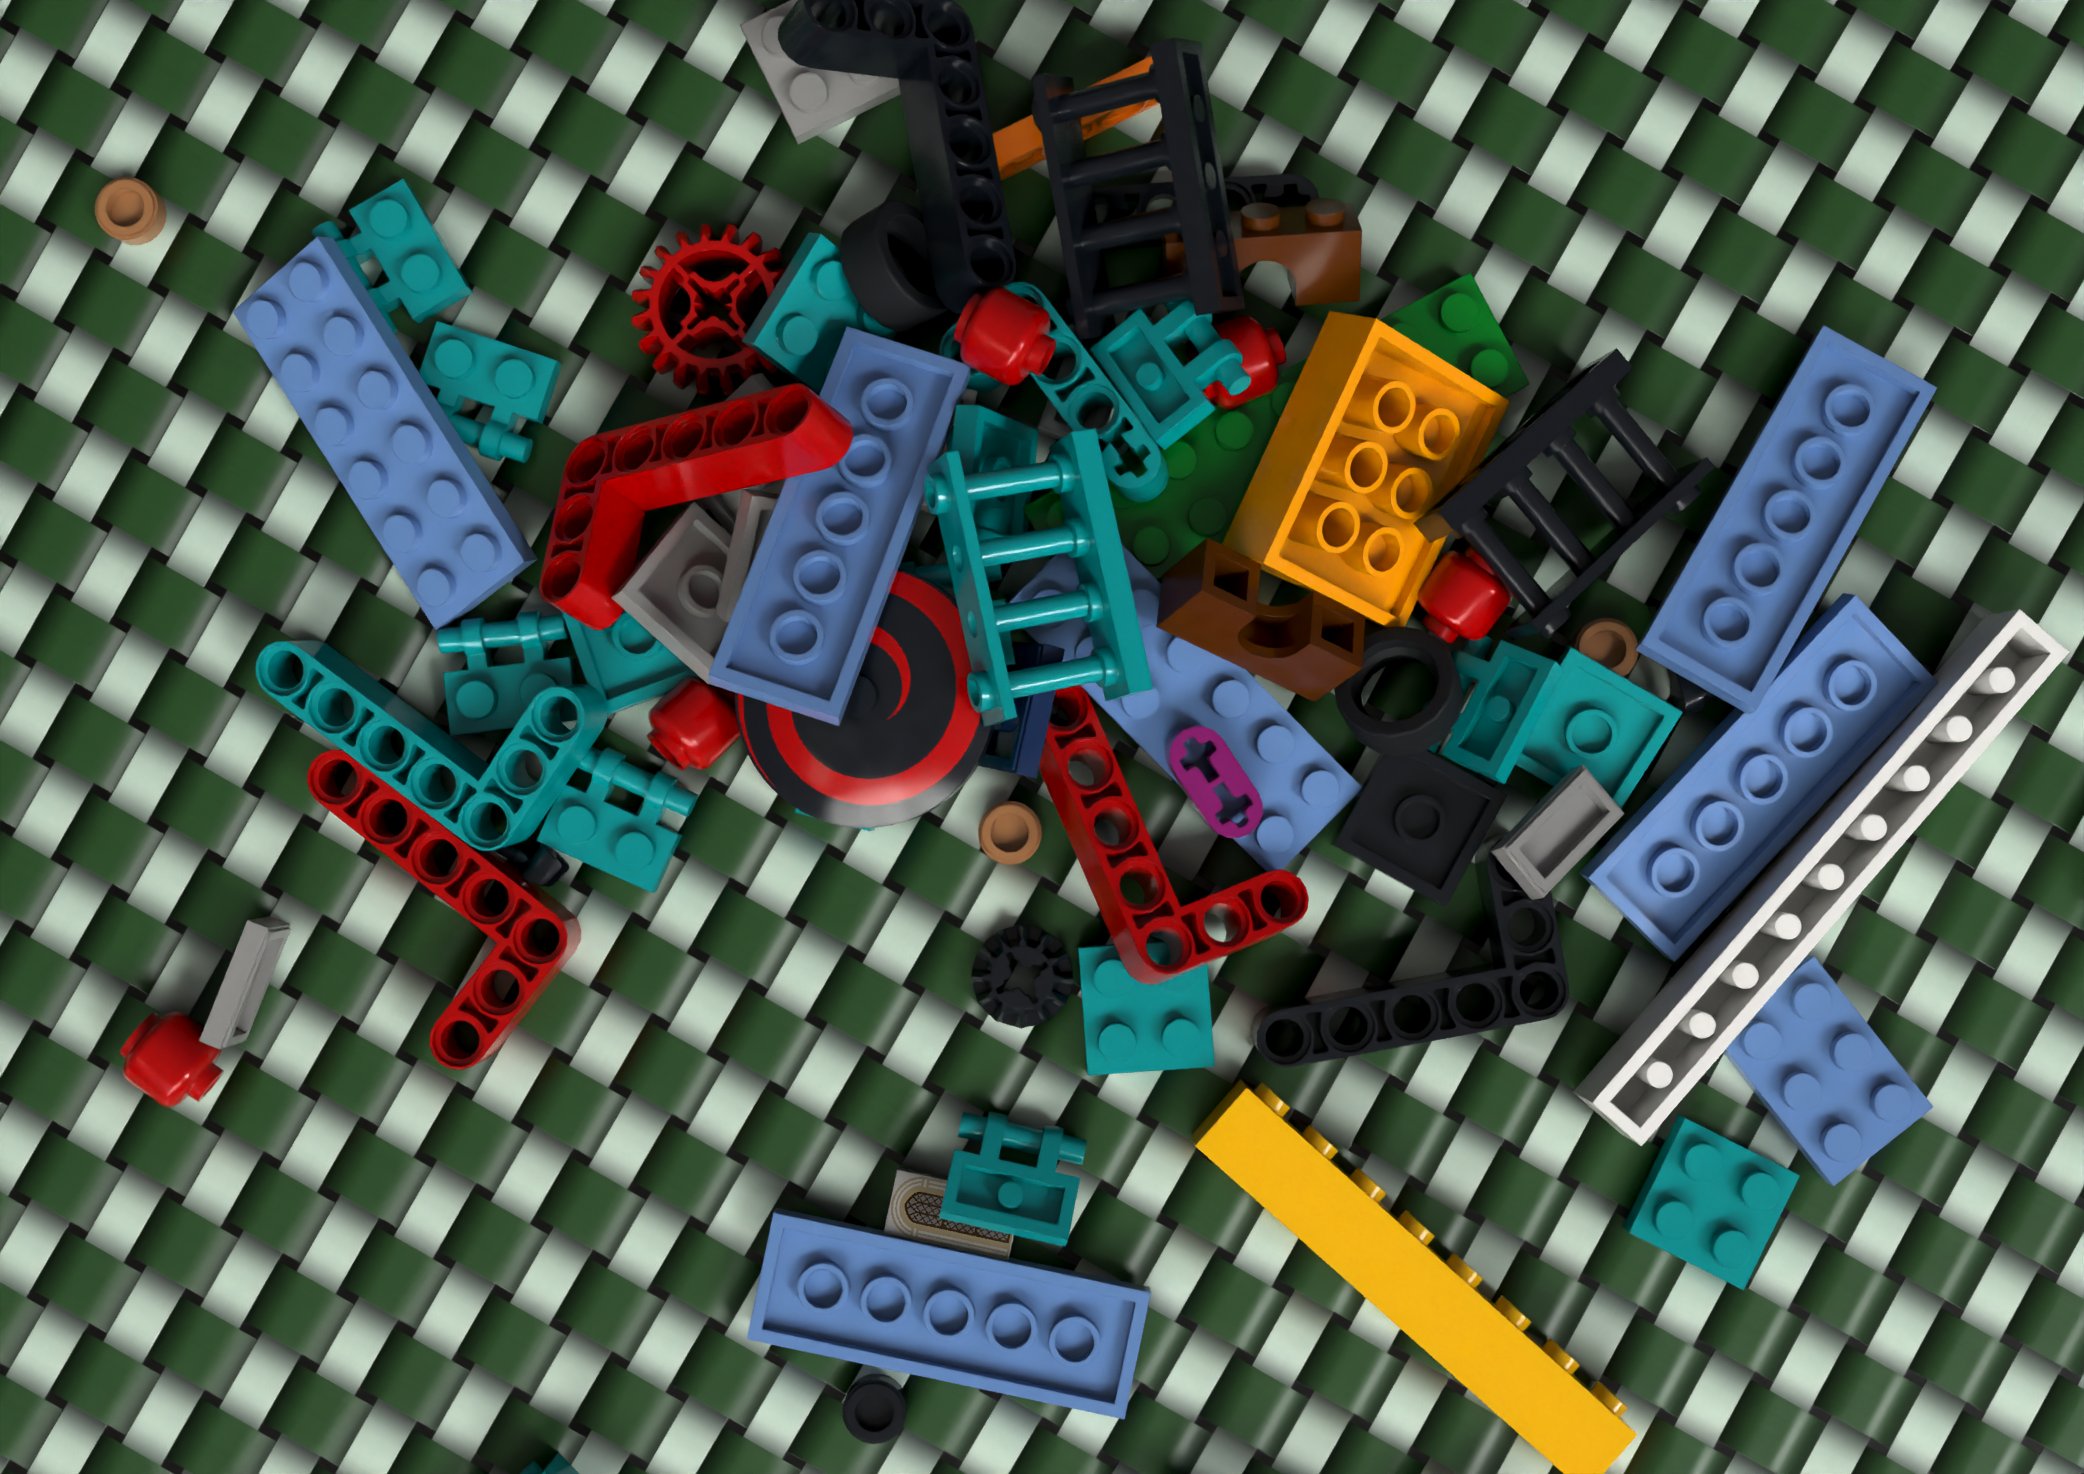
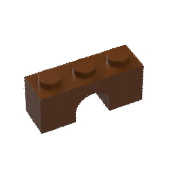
(1312, 241)
(1299, 646)

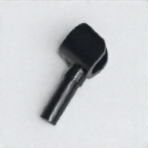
(540, 868)

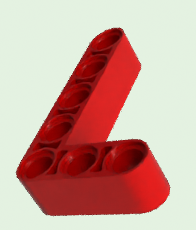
(669, 462)
(1137, 859)
(463, 891)

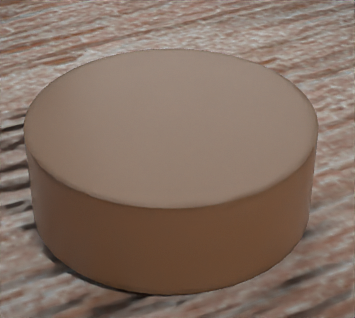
(130, 211)
(1608, 643)
(1009, 832)

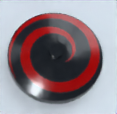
(904, 733)

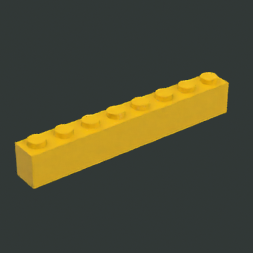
(1412, 1284)

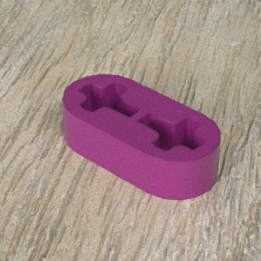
(1226, 771)

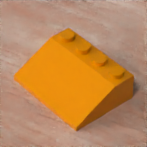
(1356, 461)

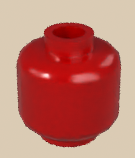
(1005, 336)
(1261, 355)
(1462, 596)
(694, 724)
(170, 1060)

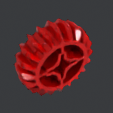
(681, 271)

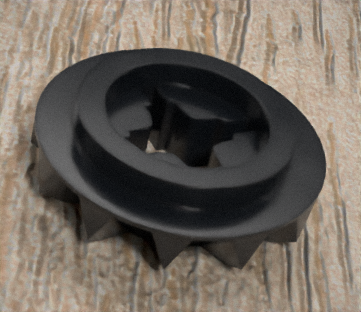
(1031, 947)

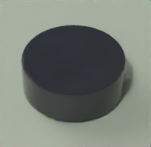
(875, 1408)

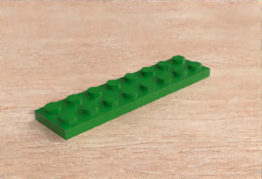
(1221, 453)

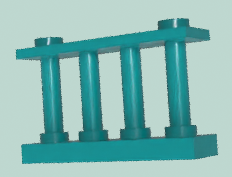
(1086, 534)

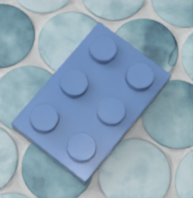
(1825, 1073)

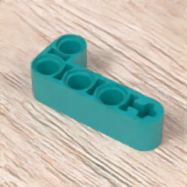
(1076, 396)

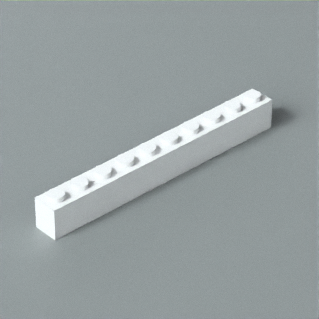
(1819, 875)

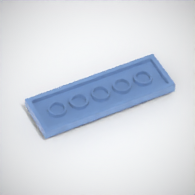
(384, 433)
(1786, 520)
(841, 532)
(1287, 766)
(1759, 778)
(949, 1313)

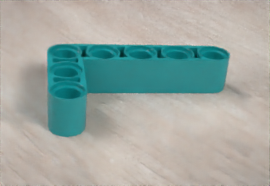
(430, 749)

